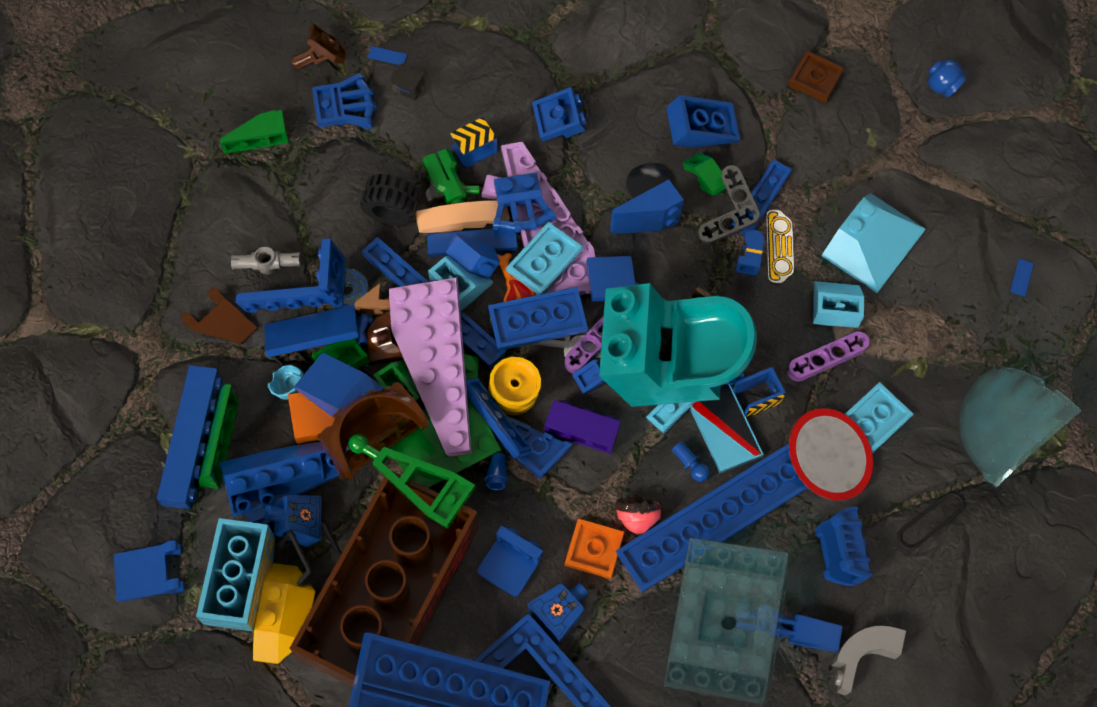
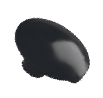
(645, 178)

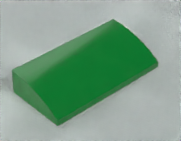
(219, 438)

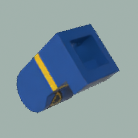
(753, 249)

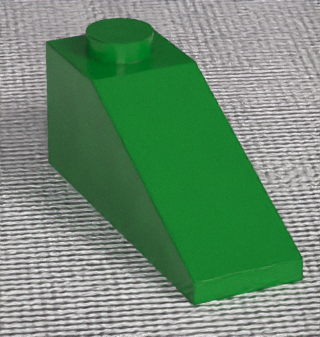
(259, 132)

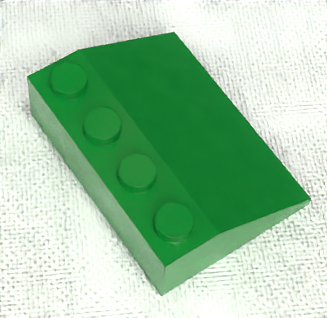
(427, 447)

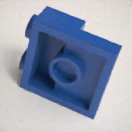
(559, 114)

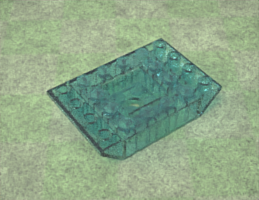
(720, 584)

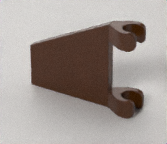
(222, 322)

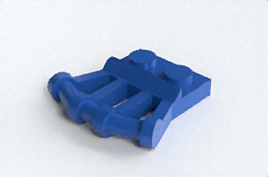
(330, 107)
(519, 191)

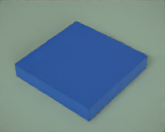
(608, 273)

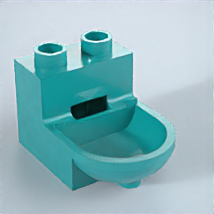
(710, 345)

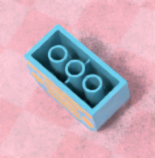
(236, 574)

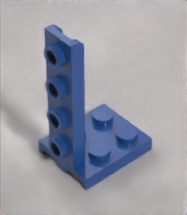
(330, 288)

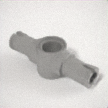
(276, 261)

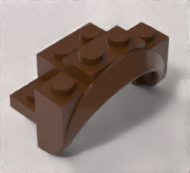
(371, 418)

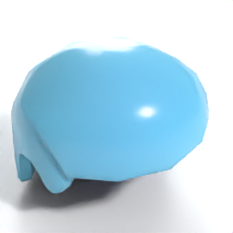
(284, 381)

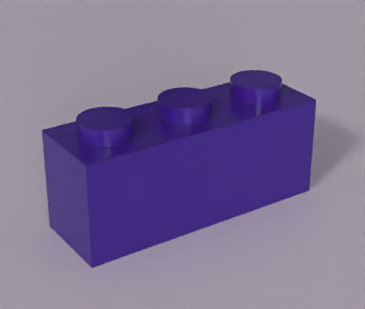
(582, 426)

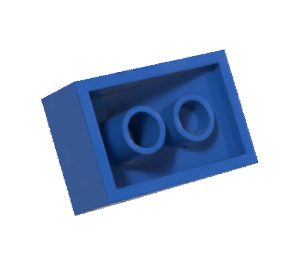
(702, 122)
(649, 211)
(334, 384)

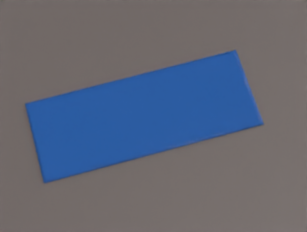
(387, 55)
(1021, 277)

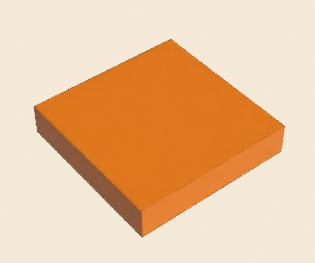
(594, 548)

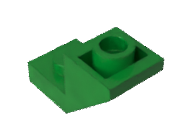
(707, 173)

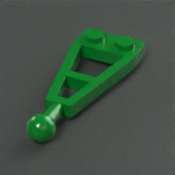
(449, 500)

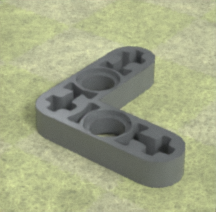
(740, 208)

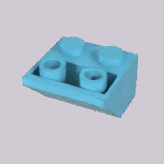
(469, 284)
(838, 304)

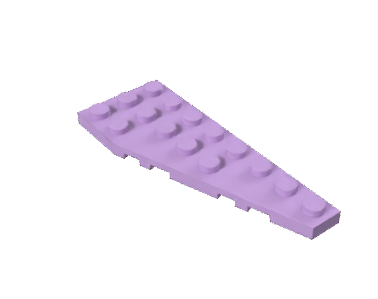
(431, 342)

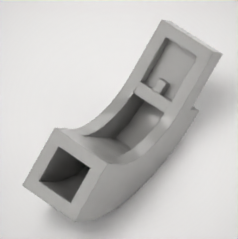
(873, 640)

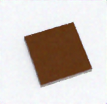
(816, 76)

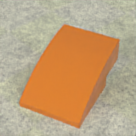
(307, 418)

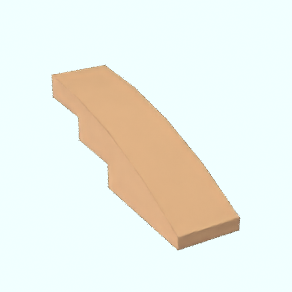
(458, 216)

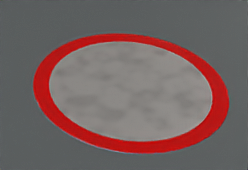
(831, 454)

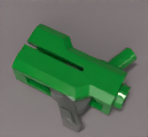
(444, 179)

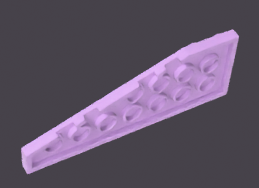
(520, 162)

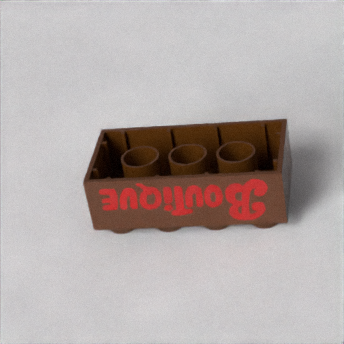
(384, 580)

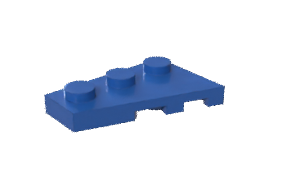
(545, 449)

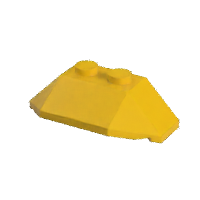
(280, 613)

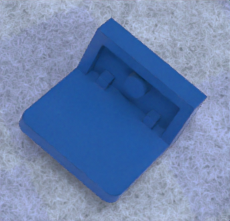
(510, 561)

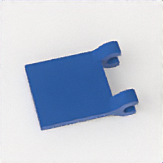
(145, 572)

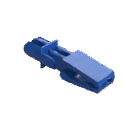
(811, 633)

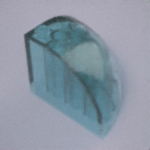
(1010, 420)

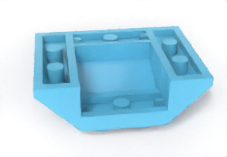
(872, 242)

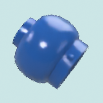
(946, 77)

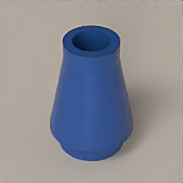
(496, 475)

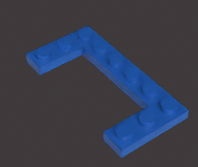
(530, 637)

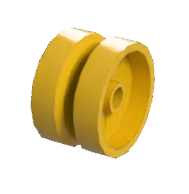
(518, 373)

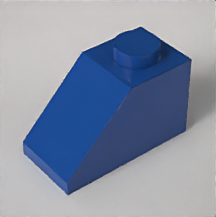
(473, 255)

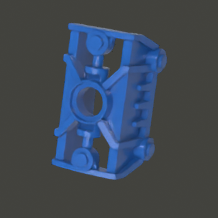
(844, 548)

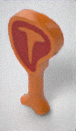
(515, 288)

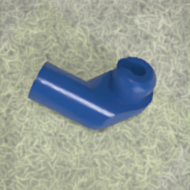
(363, 321)

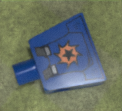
(297, 514)
(559, 610)

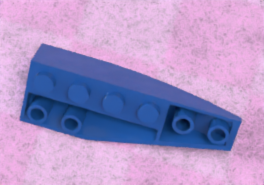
(273, 474)

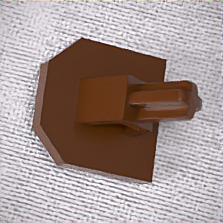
(321, 47)
(382, 341)

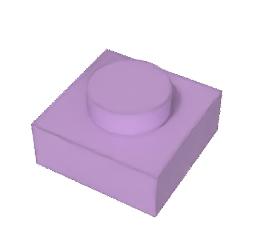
(489, 189)

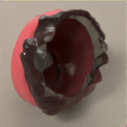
(638, 513)

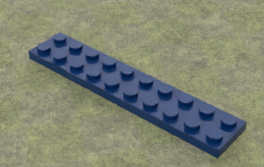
(712, 518)

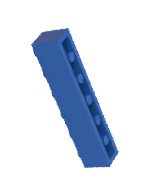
(190, 437)

